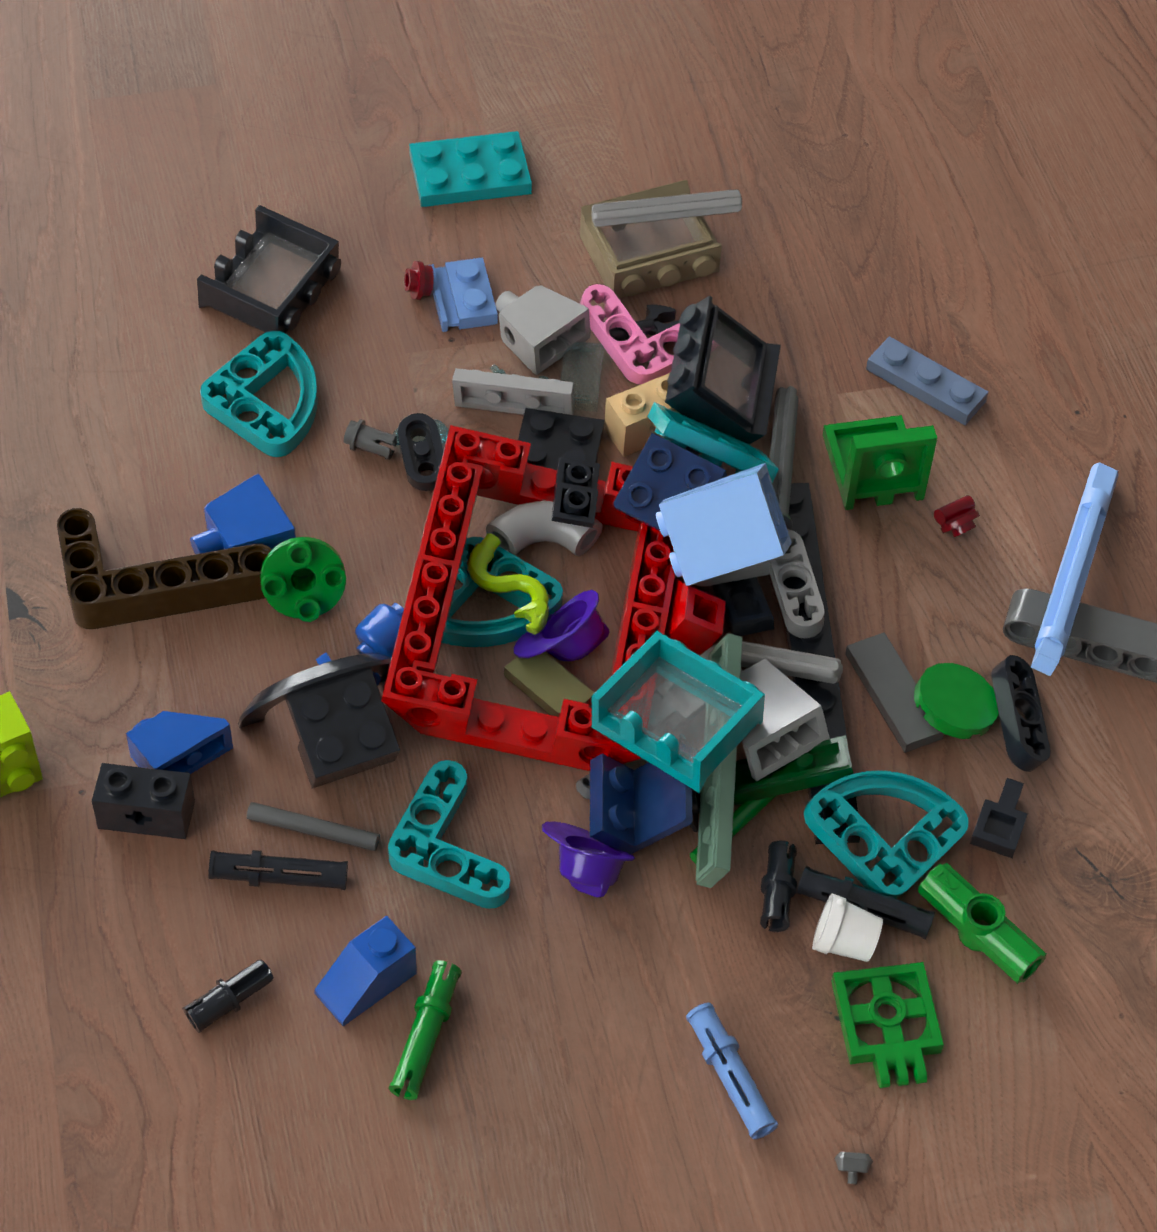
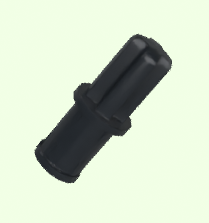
(227, 995)

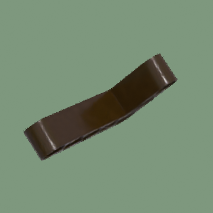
(151, 588)

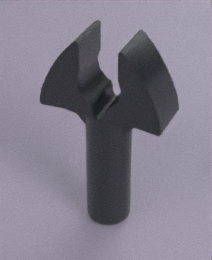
(654, 323)

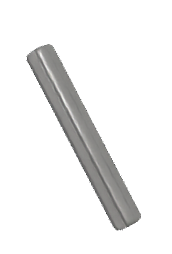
(666, 208)

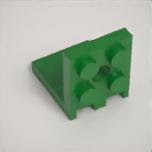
(879, 458)

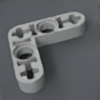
(780, 568)

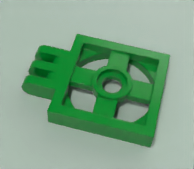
(896, 1052)

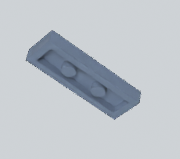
(927, 380)

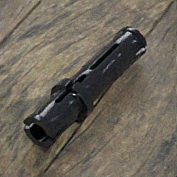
(223, 866)
(891, 910)

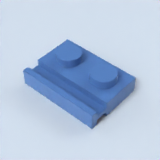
(463, 295)

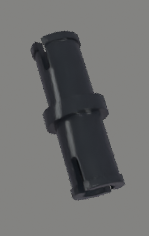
(778, 886)

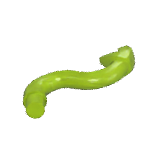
(536, 611)

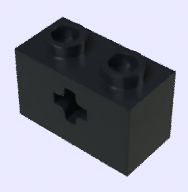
(143, 801)

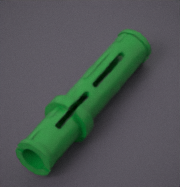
(431, 1011)

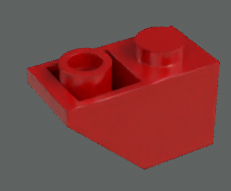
(694, 617)

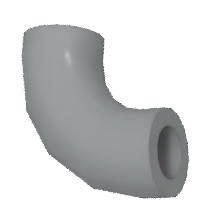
(534, 523)

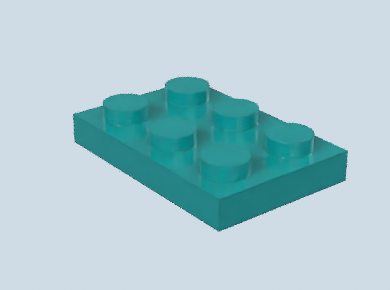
(470, 169)
(707, 441)

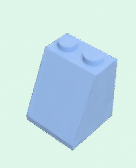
(724, 525)

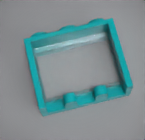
(676, 709)

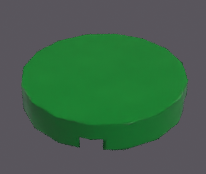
(956, 700)

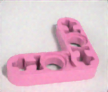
(637, 346)

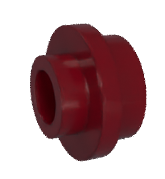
(419, 280)

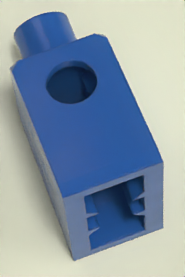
(243, 518)

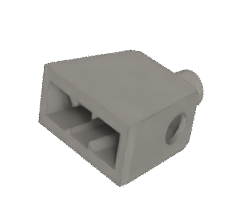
(541, 325)

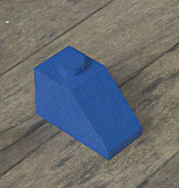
(178, 741)
(367, 971)

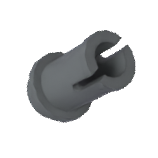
(368, 439)

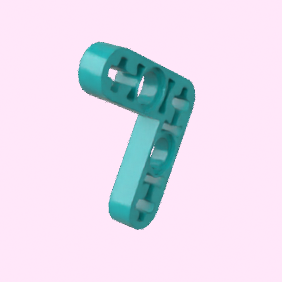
(428, 840)

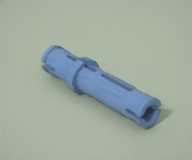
(754, 1115)

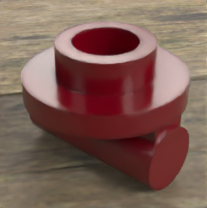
(957, 516)

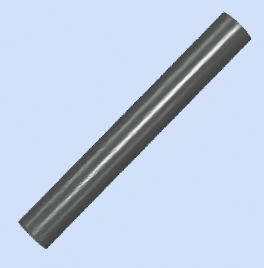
(313, 826)

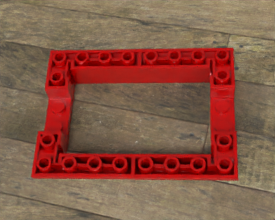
(445, 705)

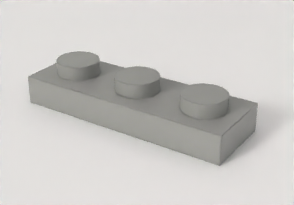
(511, 392)

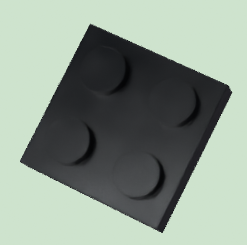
(560, 435)

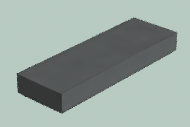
(891, 691)

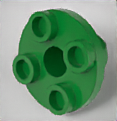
(303, 578)

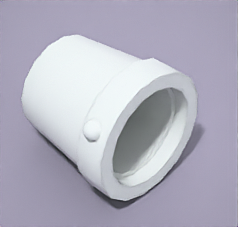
(847, 930)

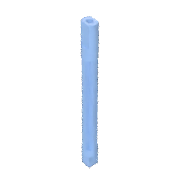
(1074, 569)

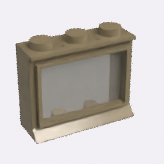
(650, 253)

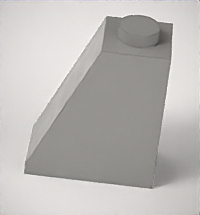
(790, 722)

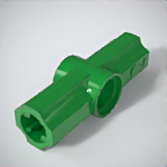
(999, 940)

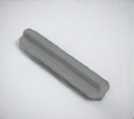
(793, 662)

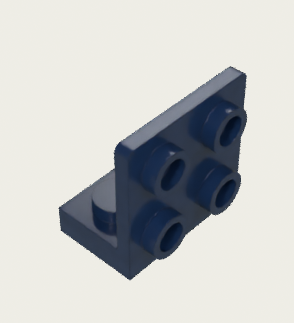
(661, 473)
(635, 805)

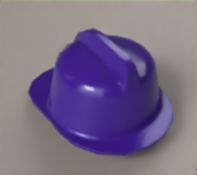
(569, 632)
(585, 861)

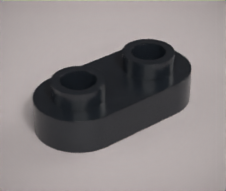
(421, 454)

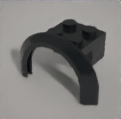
(335, 716)

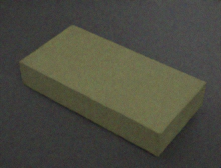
(547, 682)

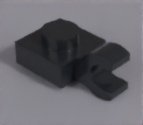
(1000, 822)

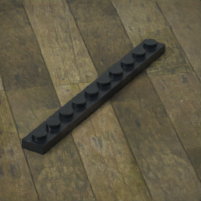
(825, 693)

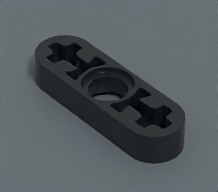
(1023, 738)

